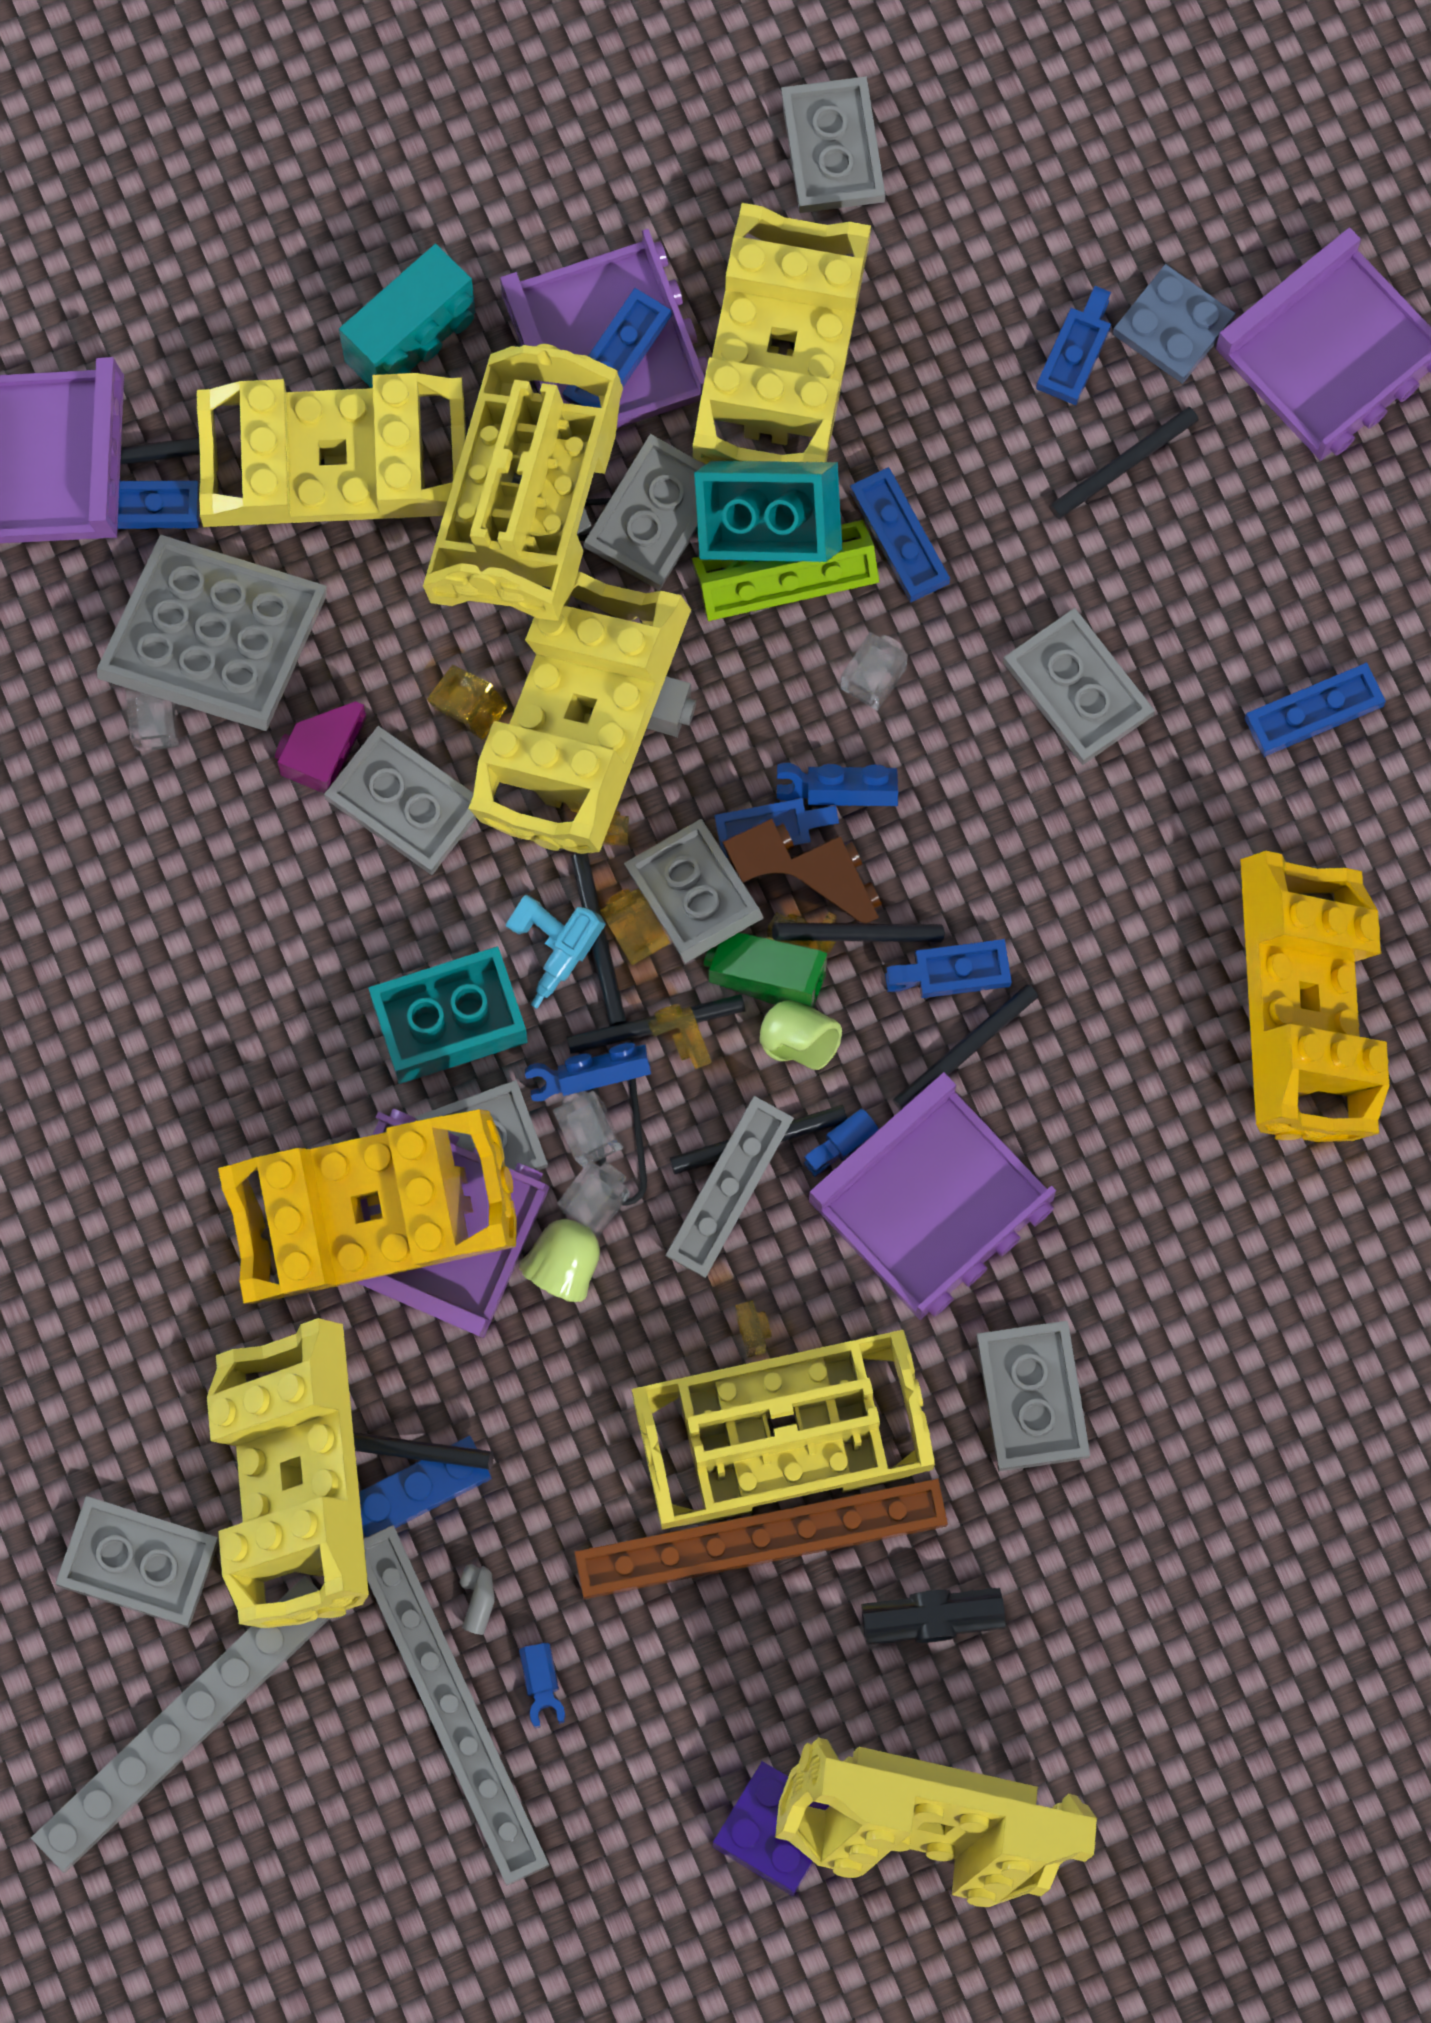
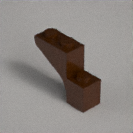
(824, 868)

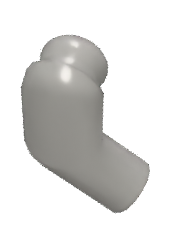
(482, 1598)

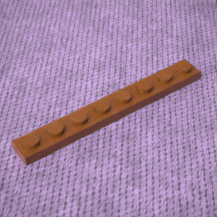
(761, 1539)

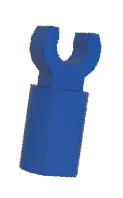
(841, 1142)
(541, 1681)

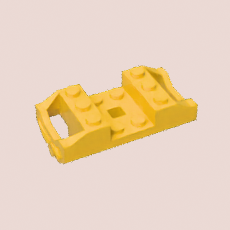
(1306, 997)
(319, 1215)

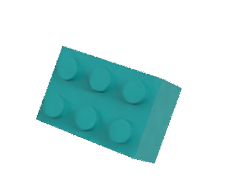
(409, 318)
(768, 511)
(448, 1015)

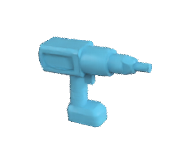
(568, 942)

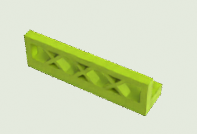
(766, 584)

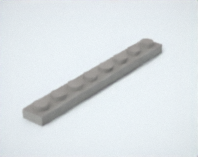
(451, 1708)
(172, 1736)

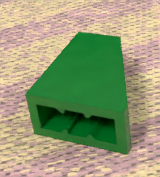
(767, 969)

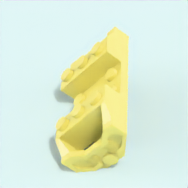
(792, 290)
(362, 434)
(510, 537)
(552, 736)
(827, 1448)
(293, 1475)
(901, 1803)

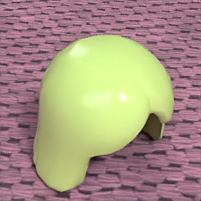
(800, 1035)
(563, 1260)

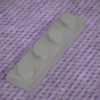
(729, 1186)

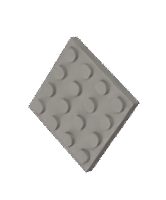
(212, 632)

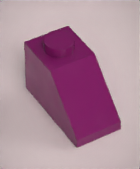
(320, 746)

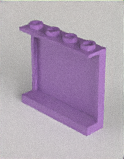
(581, 300)
(1330, 347)
(60, 454)
(931, 1199)
(468, 1288)

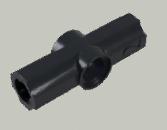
(933, 1616)

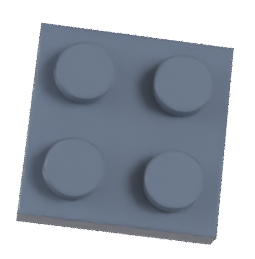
(1173, 323)

